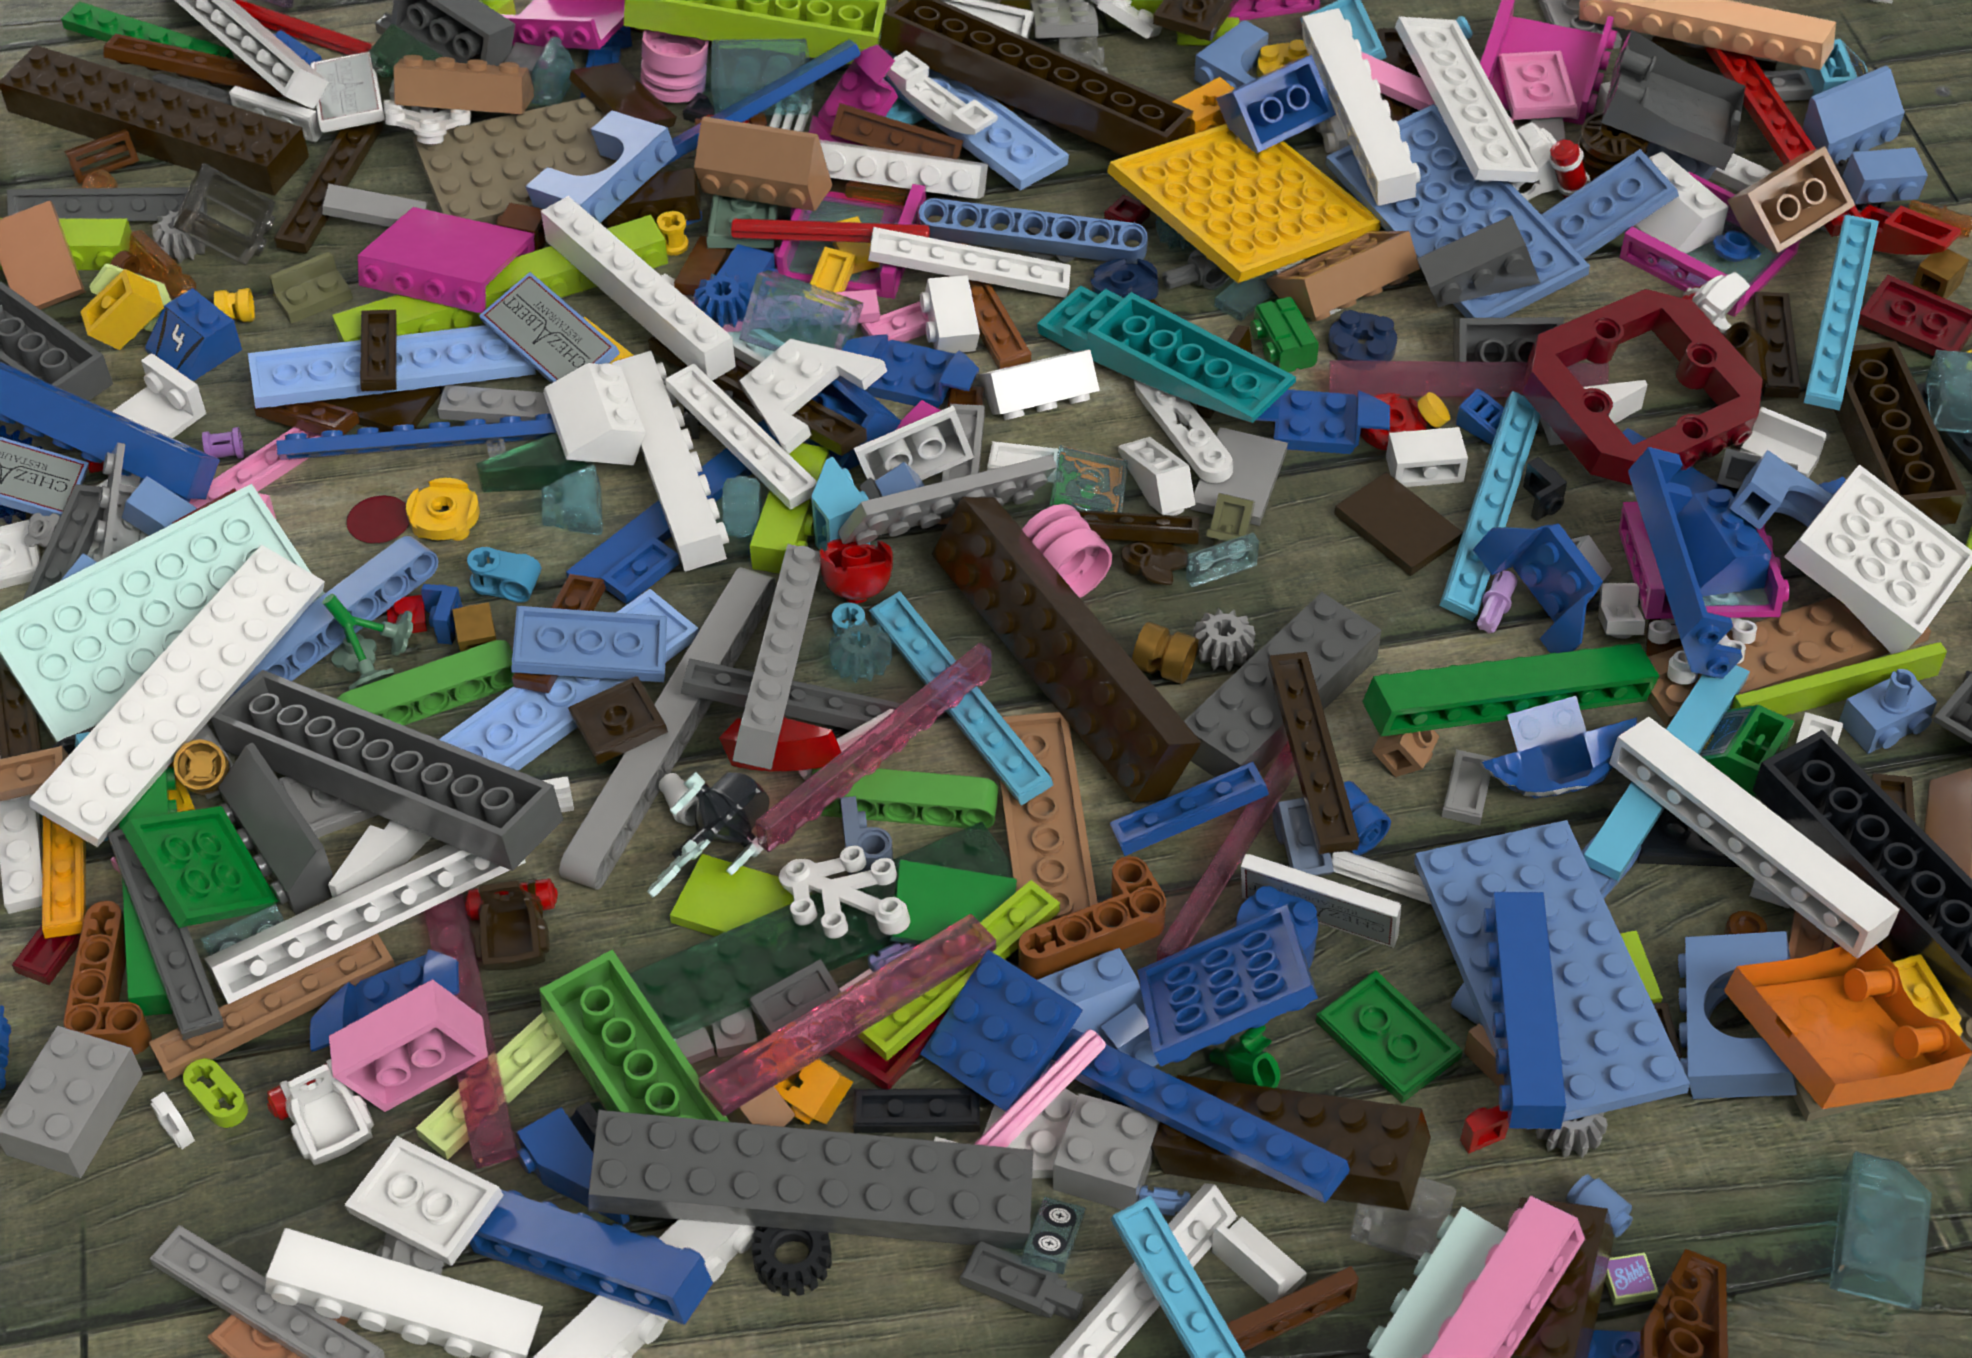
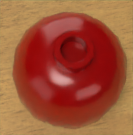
(855, 569)

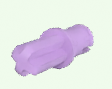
(1497, 601)

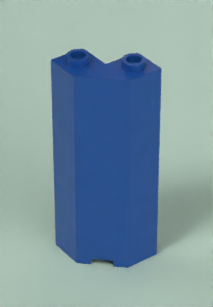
(1659, 505)

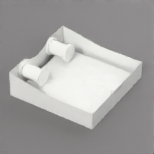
(1881, 559)

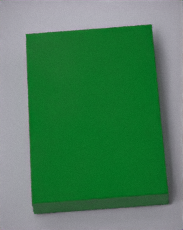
(945, 895)
(1389, 1036)

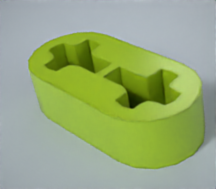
(208, 1099)

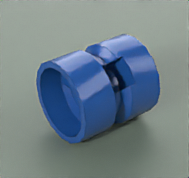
(1369, 819)

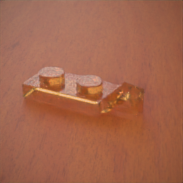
(159, 265)

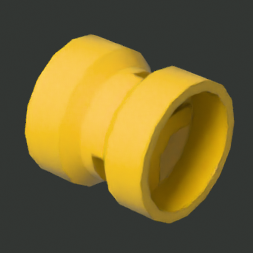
(236, 305)

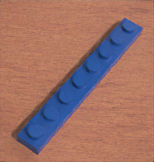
(407, 438)
(1212, 1121)

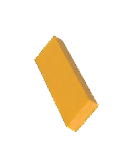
(62, 881)

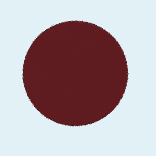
(378, 519)

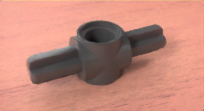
(1198, 270)

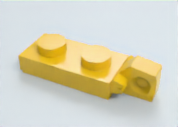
(1927, 992)

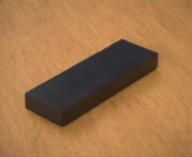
(916, 1110)

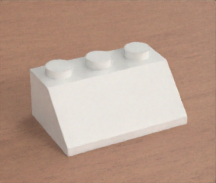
(1691, 217)
(1039, 384)
(596, 415)
(924, 446)

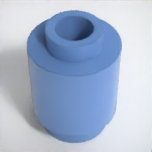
(1598, 1194)

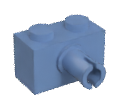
(1888, 711)

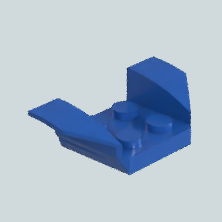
(914, 370)
(1325, 419)
(1552, 572)
(372, 993)

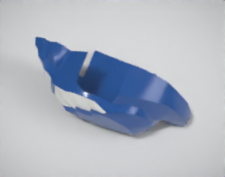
(1556, 751)

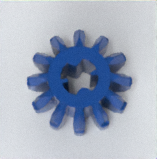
(723, 299)

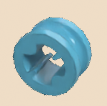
(847, 611)

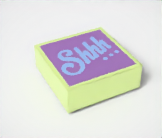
(1630, 1279)

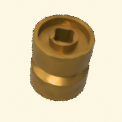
(1165, 652)
(201, 766)

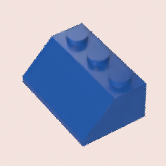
(1277, 105)
(858, 407)
(1722, 545)

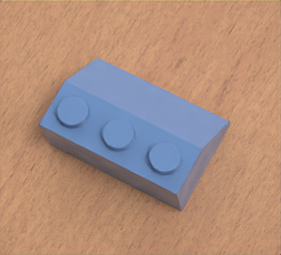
(1855, 115)
(1099, 987)

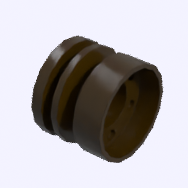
(1606, 146)

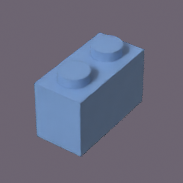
(1885, 175)

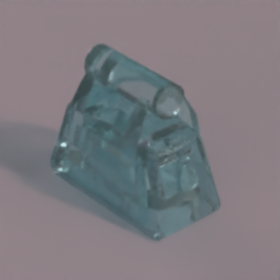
(552, 74)
(574, 502)

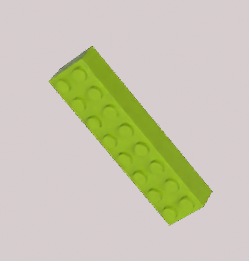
(819, 21)

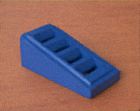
(1475, 411)

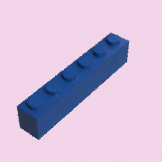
(1525, 1012)
(594, 1256)

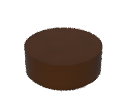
(126, 261)
(1745, 922)

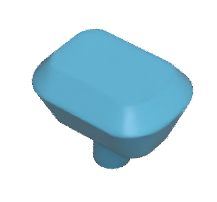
(1463, 24)

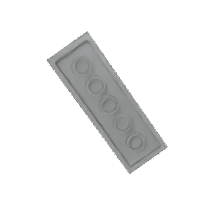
(938, 501)

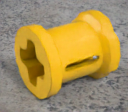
(672, 233)

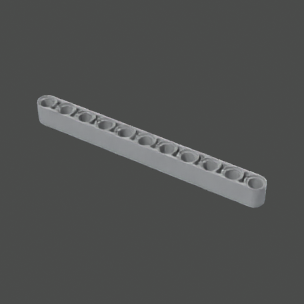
(637, 776)

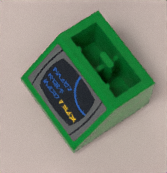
(1744, 741)

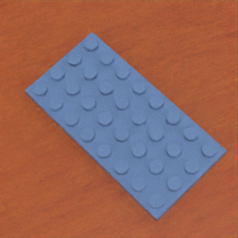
(1455, 205)
(1606, 1021)

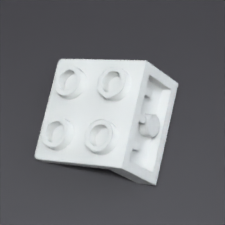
(168, 401)

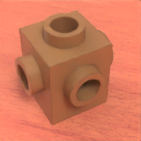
(1406, 751)

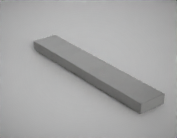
(244, 1296)

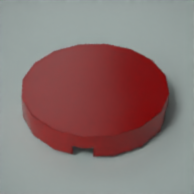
(1403, 417)

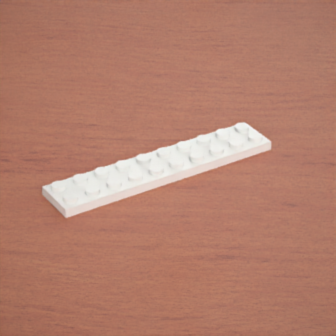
(176, 696)

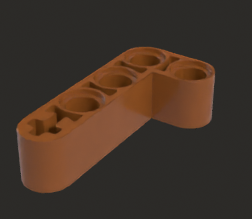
(1049, 948)
(97, 983)

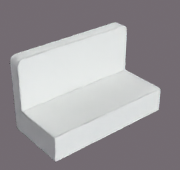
(1786, 439)
(1257, 1260)

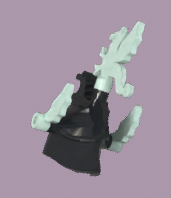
(721, 815)

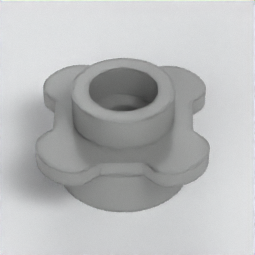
(41, 529)

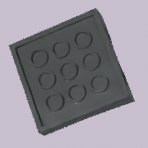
(1673, 103)

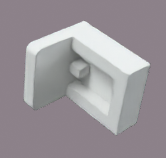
(1620, 610)

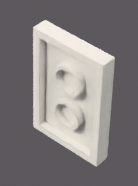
(424, 1200)

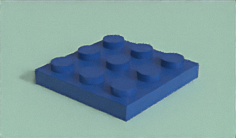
(1001, 1031)

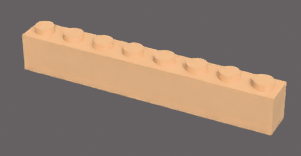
(1723, 26)

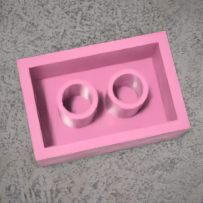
(408, 1046)

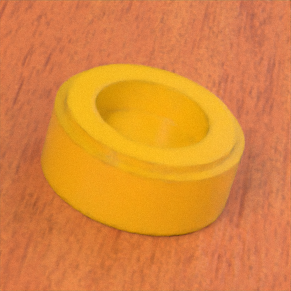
(1433, 410)

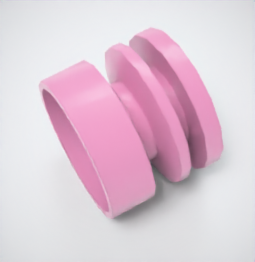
(673, 66)
(1070, 547)

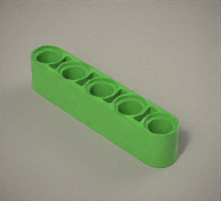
(437, 684)
(922, 798)

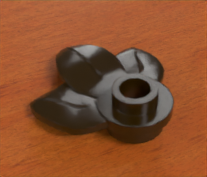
(1154, 560)

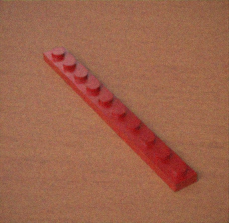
(1770, 114)

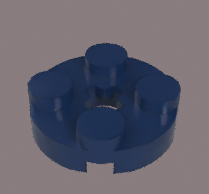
(1126, 278)
(1352, 326)

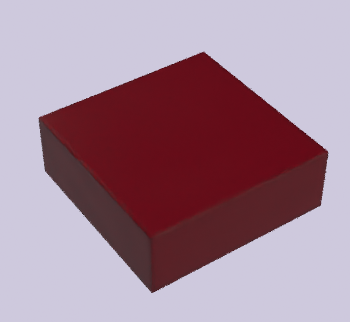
(1127, 210)

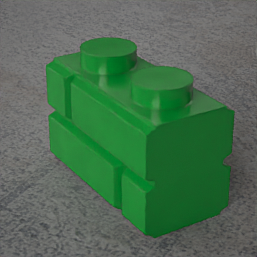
(1284, 335)

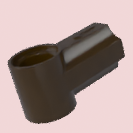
(1751, 347)

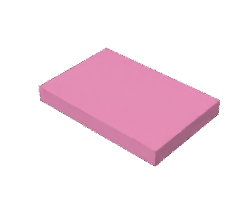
(1537, 85)

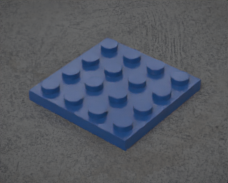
(1225, 986)

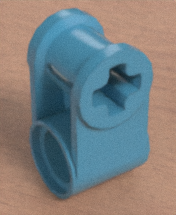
(506, 575)

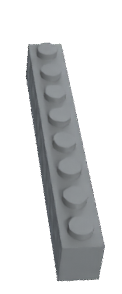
(777, 658)

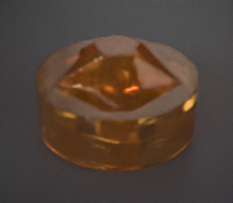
(99, 179)

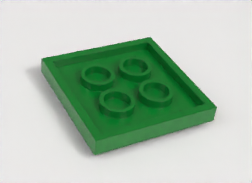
(199, 865)

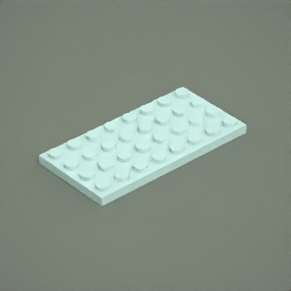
(104, 626)

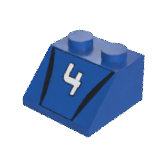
(193, 335)

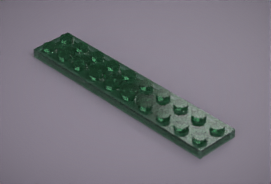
(729, 969)

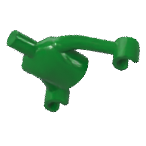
(1248, 1060)

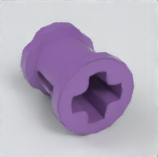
(224, 444)

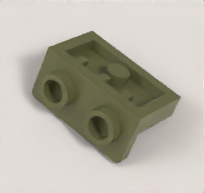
(309, 287)

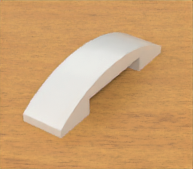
(936, 102)

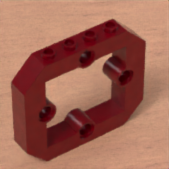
(1704, 360)

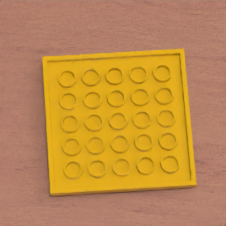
(1243, 205)

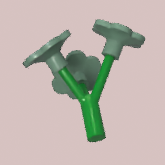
(358, 653)

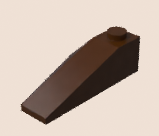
(1689, 1313)

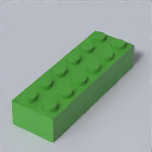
(623, 1043)

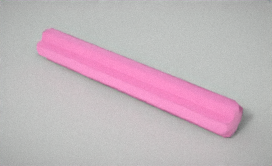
(1044, 1091)

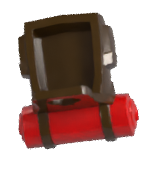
(511, 922)

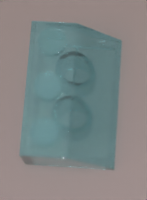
(750, 65)
(799, 311)
(1881, 1232)

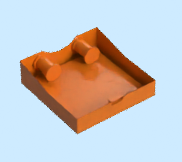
(1848, 1027)

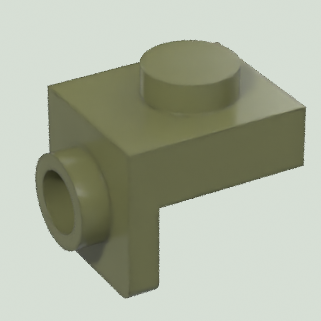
(1230, 518)

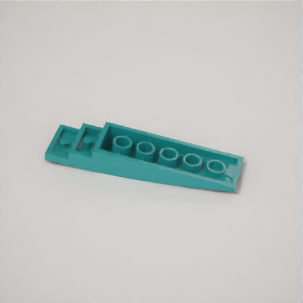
(1165, 352)

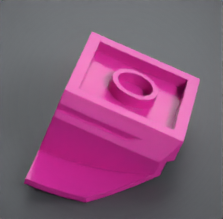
(860, 88)

